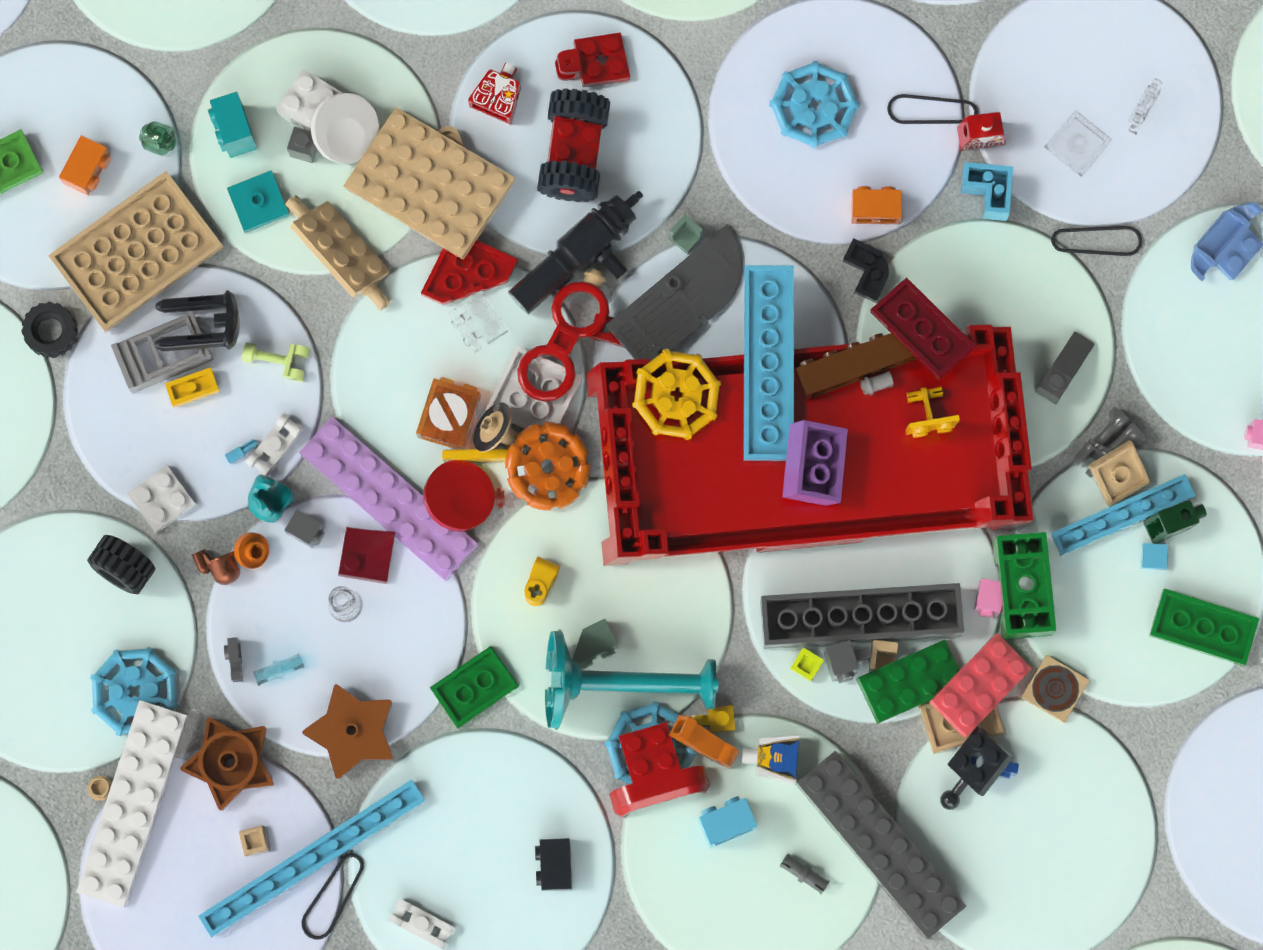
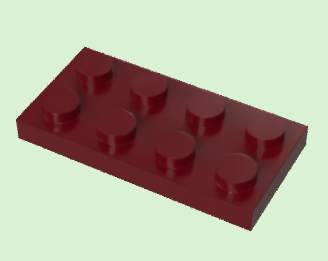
(922, 328)

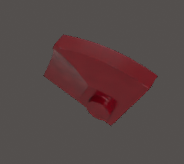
(366, 554)

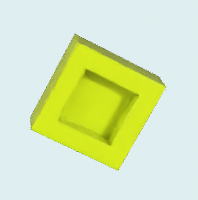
(806, 664)

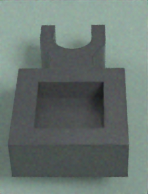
(233, 653)

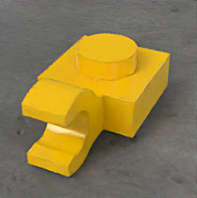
(718, 719)

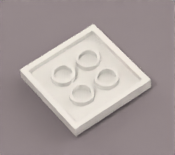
(543, 376)

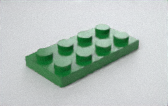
(1204, 627)
(908, 681)

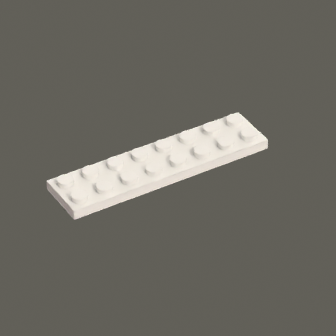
(132, 804)

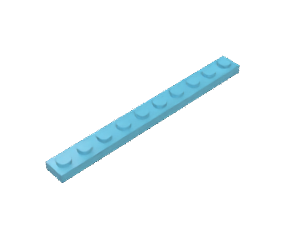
(311, 858)

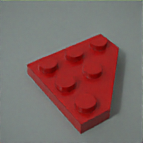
(458, 278)

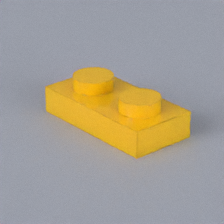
(192, 387)

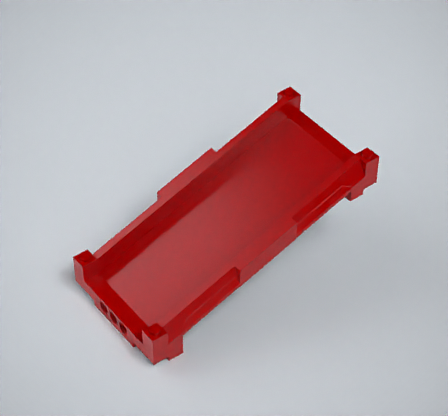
(704, 498)

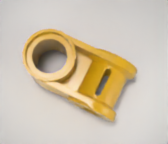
(542, 578)

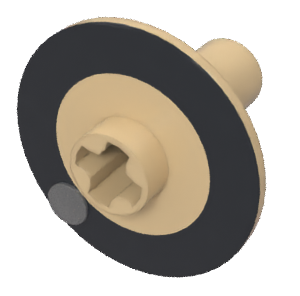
(495, 428)

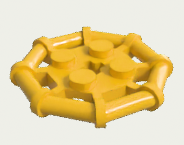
(687, 385)

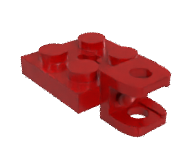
(583, 65)

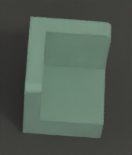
(686, 234)

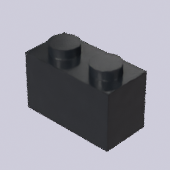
(554, 864)

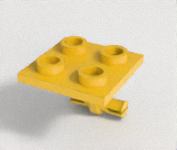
(922, 428)

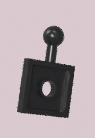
(965, 766)

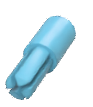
(239, 452)

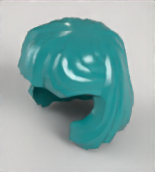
(269, 498)

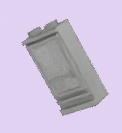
(146, 366)

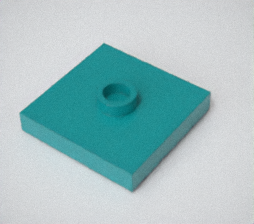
(258, 201)

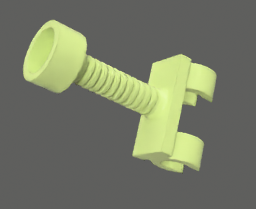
(251, 353)

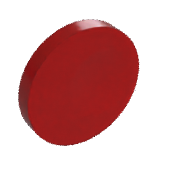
(458, 495)

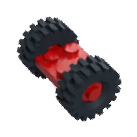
(573, 145)

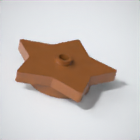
(366, 743)
(220, 745)

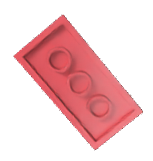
(980, 685)

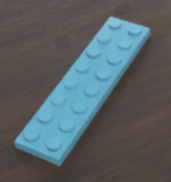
(768, 361)

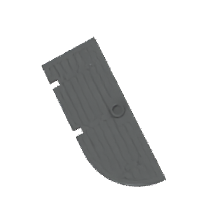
(672, 306)

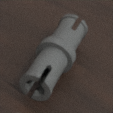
(804, 873)

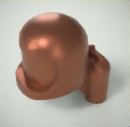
(222, 568)

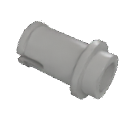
(876, 383)

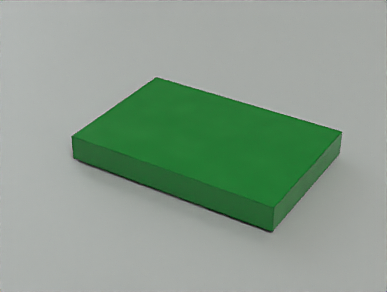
(474, 687)

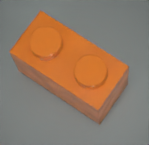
(85, 165)
(875, 205)

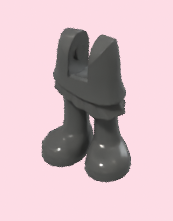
(1096, 448)

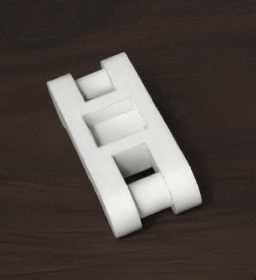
(275, 445)
(421, 924)

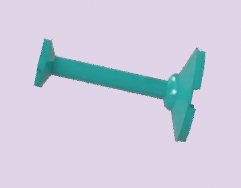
(569, 680)

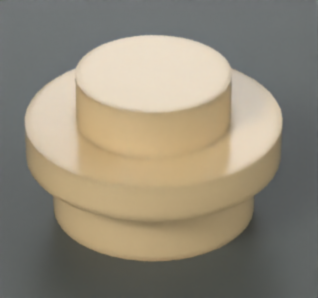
(594, 277)
(99, 787)

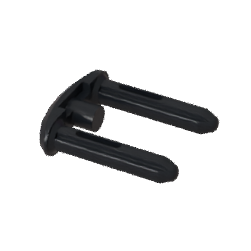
(228, 320)

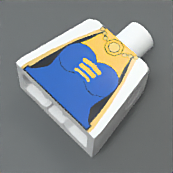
(775, 758)

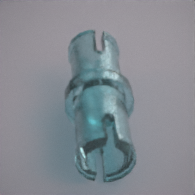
(278, 669)

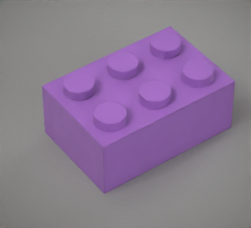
(815, 463)

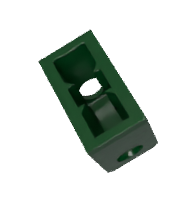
(1174, 521)

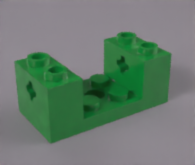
(1031, 611)

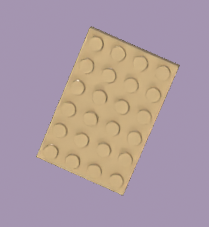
(429, 183)
(135, 251)

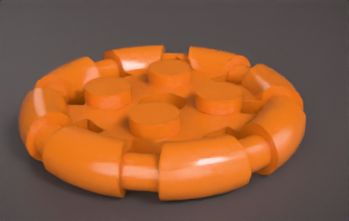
(561, 462)

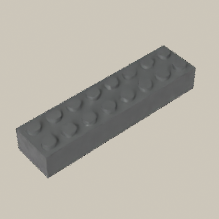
(861, 615)
(880, 845)

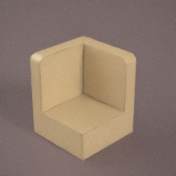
(882, 654)

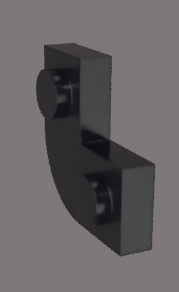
(874, 266)

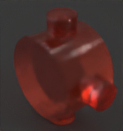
(499, 498)

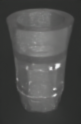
(348, 611)

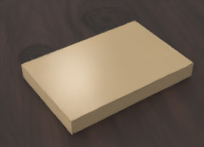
(944, 736)

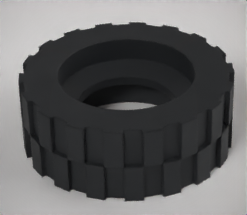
(49, 348)

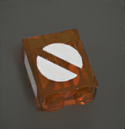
(448, 413)

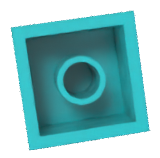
(231, 120)

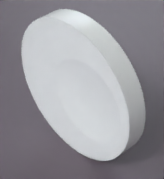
(344, 127)

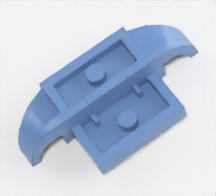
(1227, 243)

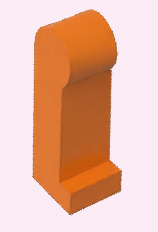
(703, 741)

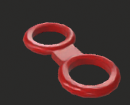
(563, 341)

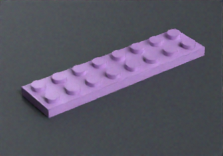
(386, 498)

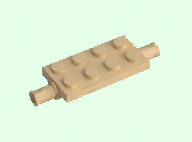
(340, 250)

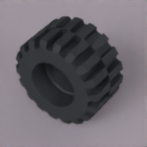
(121, 564)

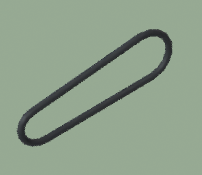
(928, 98)
(1097, 229)
(344, 901)

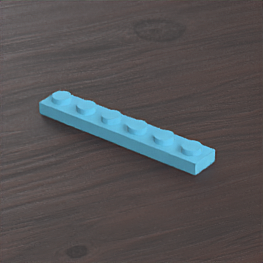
(1122, 515)

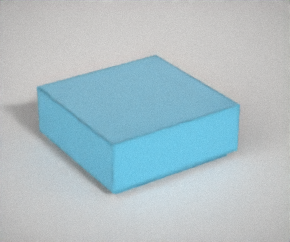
(1154, 556)

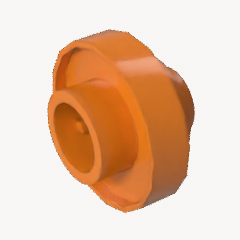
(251, 550)

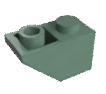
(593, 643)

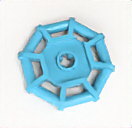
(816, 91)
(129, 677)
(626, 718)

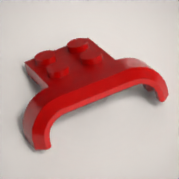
(654, 771)

